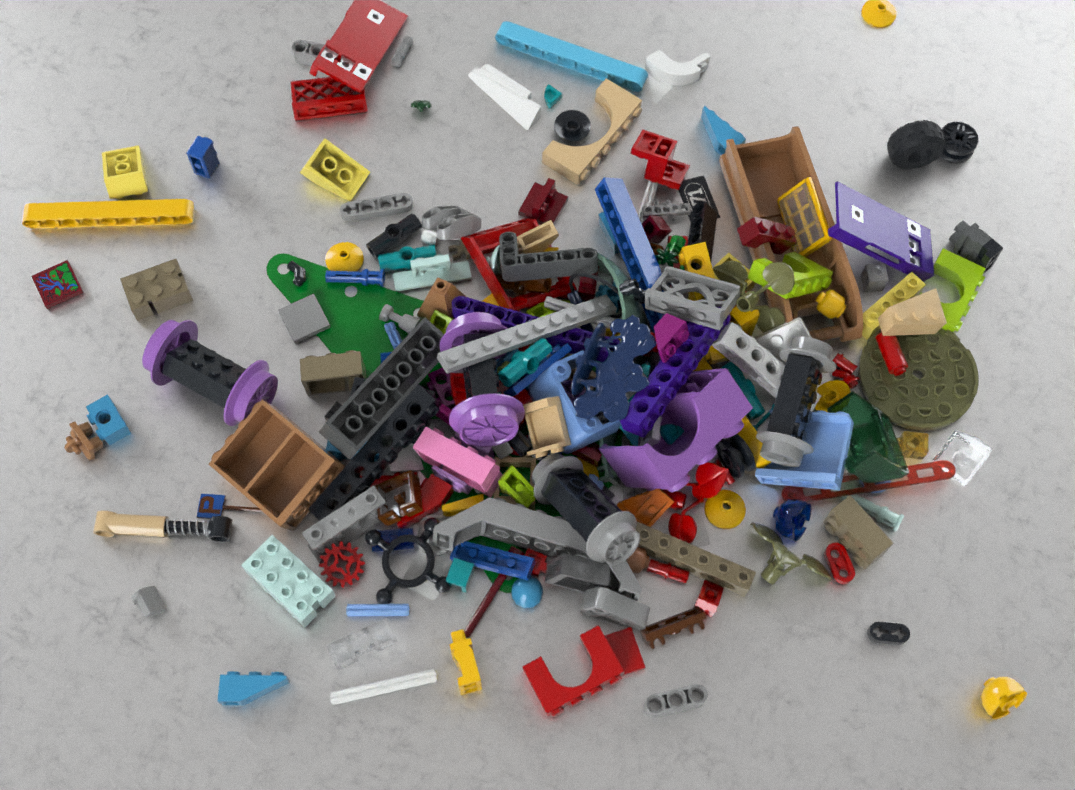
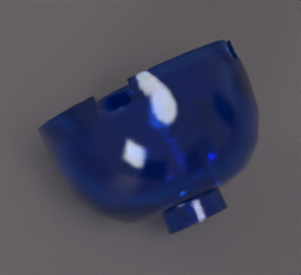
(791, 518)

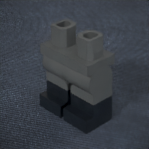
(975, 245)

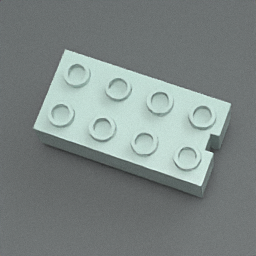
(288, 580)

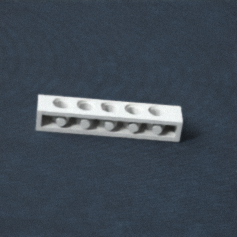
(742, 358)

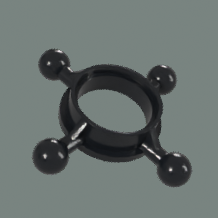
(384, 595)

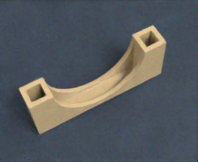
(577, 161)

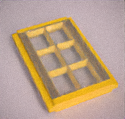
(803, 212)

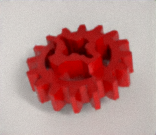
(329, 570)

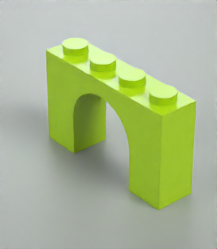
(807, 274)
(965, 277)

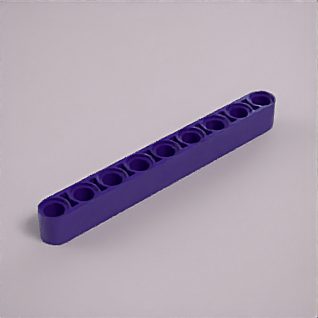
(510, 318)

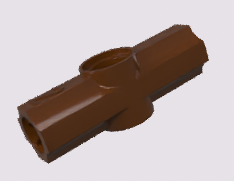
(522, 287)

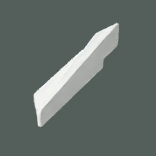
(508, 94)

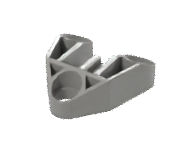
(451, 222)

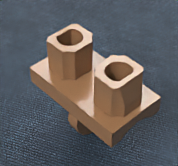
(79, 442)

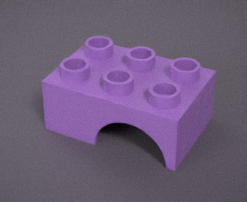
(707, 411)

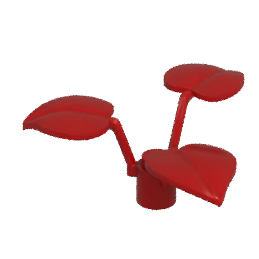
(710, 482)

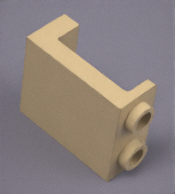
(546, 426)

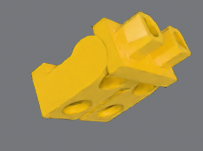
(465, 662)

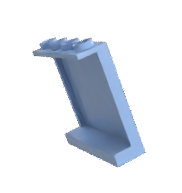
(824, 467)

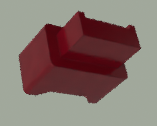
(587, 287)

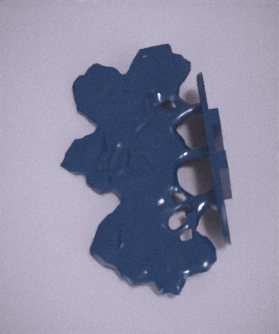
(614, 375)

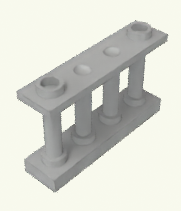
(345, 523)

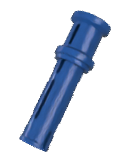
(365, 277)

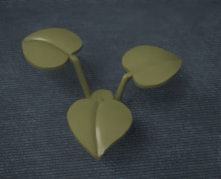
(779, 277)
(783, 556)

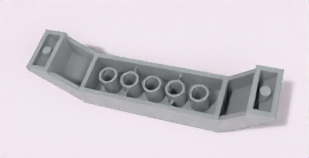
(526, 530)

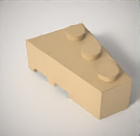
(914, 316)

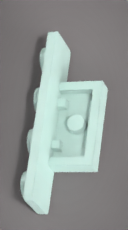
(426, 270)

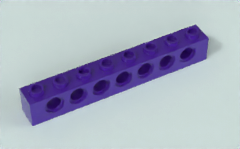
(668, 378)

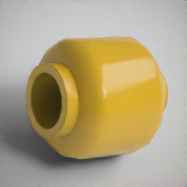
(830, 304)

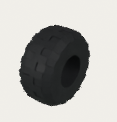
(916, 144)

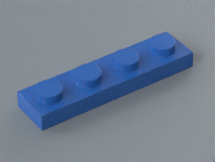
(556, 354)
(494, 560)

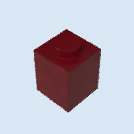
(656, 228)

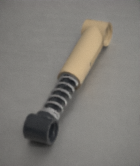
(111, 524)

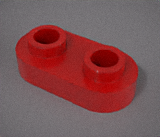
(838, 564)

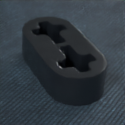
(889, 628)

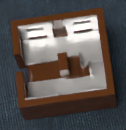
(401, 498)

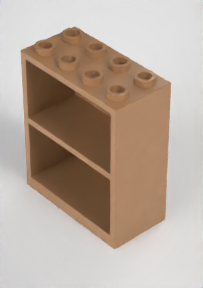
(276, 465)

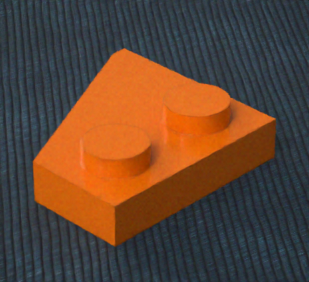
(647, 506)

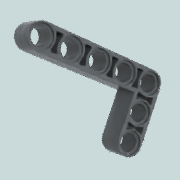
(543, 264)

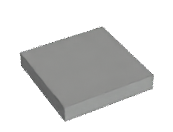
(304, 318)

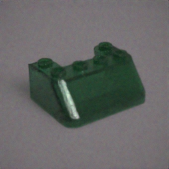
(872, 443)

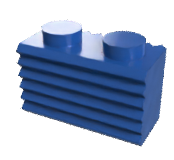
(203, 156)

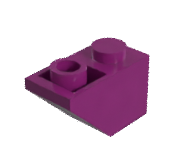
(670, 334)

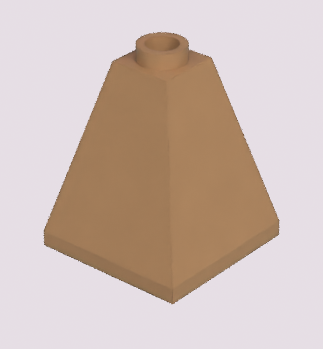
(439, 299)

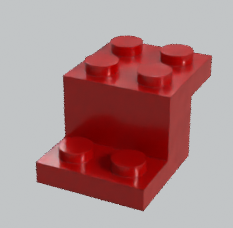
(660, 164)

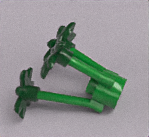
(672, 250)

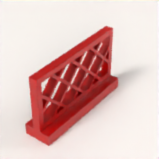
(330, 104)

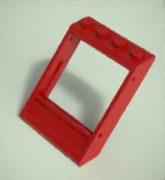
(486, 242)

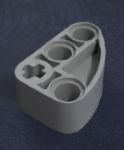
(614, 608)

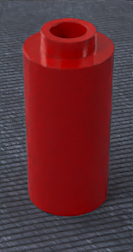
(892, 354)

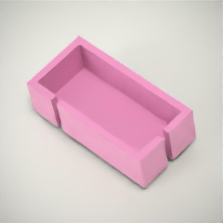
(459, 461)

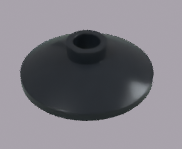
(575, 120)

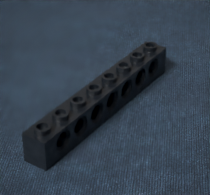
(378, 444)

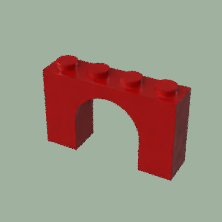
(556, 696)

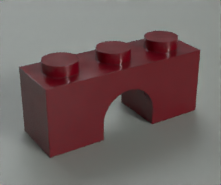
(761, 231)

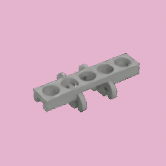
(670, 208)

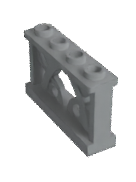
(698, 311)

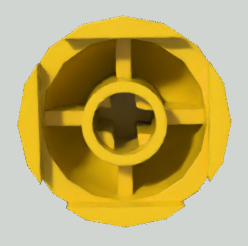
(1001, 695)

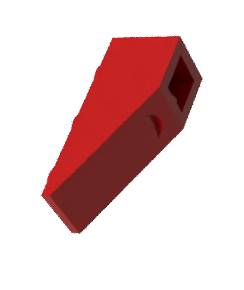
(434, 494)

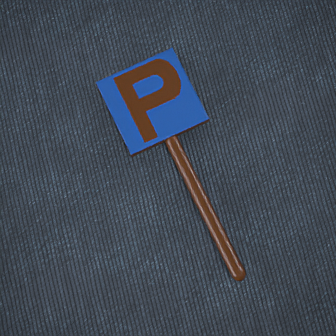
(213, 505)

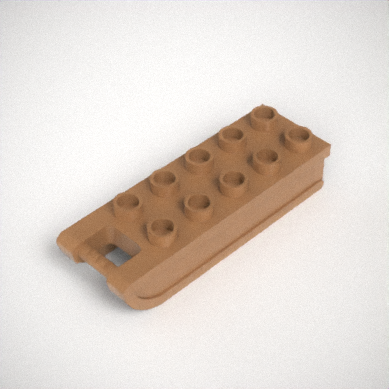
(756, 179)

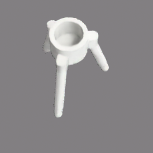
(429, 238)

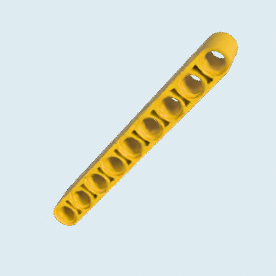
(108, 213)

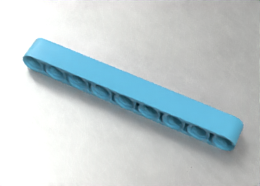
(571, 56)

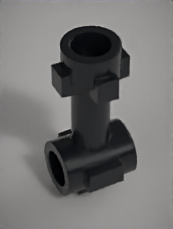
(631, 287)

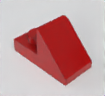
(709, 598)

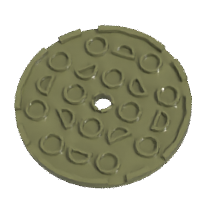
(925, 403)

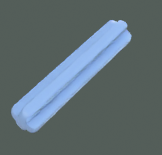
(377, 609)

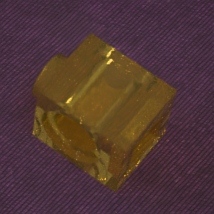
(920, 442)

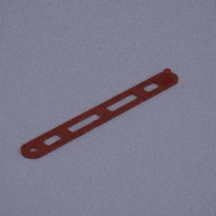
(792, 492)

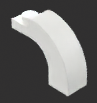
(673, 72)

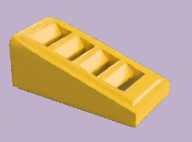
(456, 507)

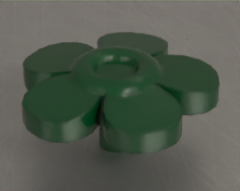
(421, 104)

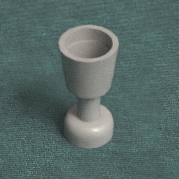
(405, 322)

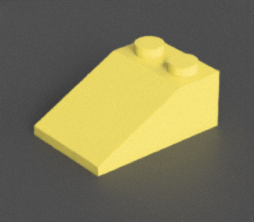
(335, 170)
(124, 172)

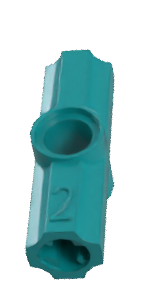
(396, 260)
(524, 362)
(748, 390)

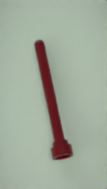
(488, 598)

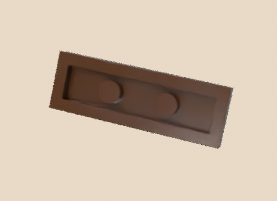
(673, 625)

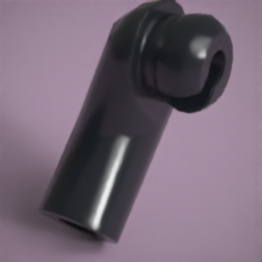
(299, 273)

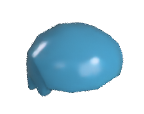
(527, 592)

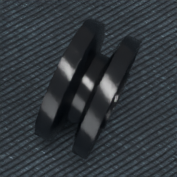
(960, 141)
(735, 455)

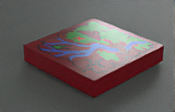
(57, 284)

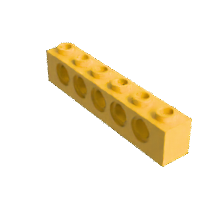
(699, 254)

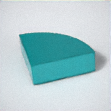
(551, 96)
(670, 433)

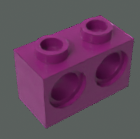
(442, 391)

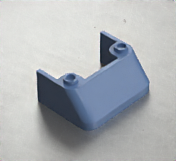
(580, 430)

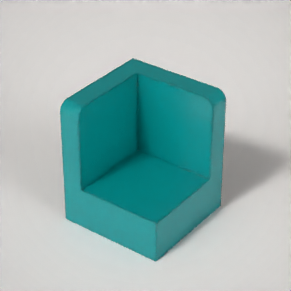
(460, 573)

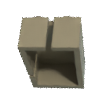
(161, 285)
(328, 372)
(857, 532)

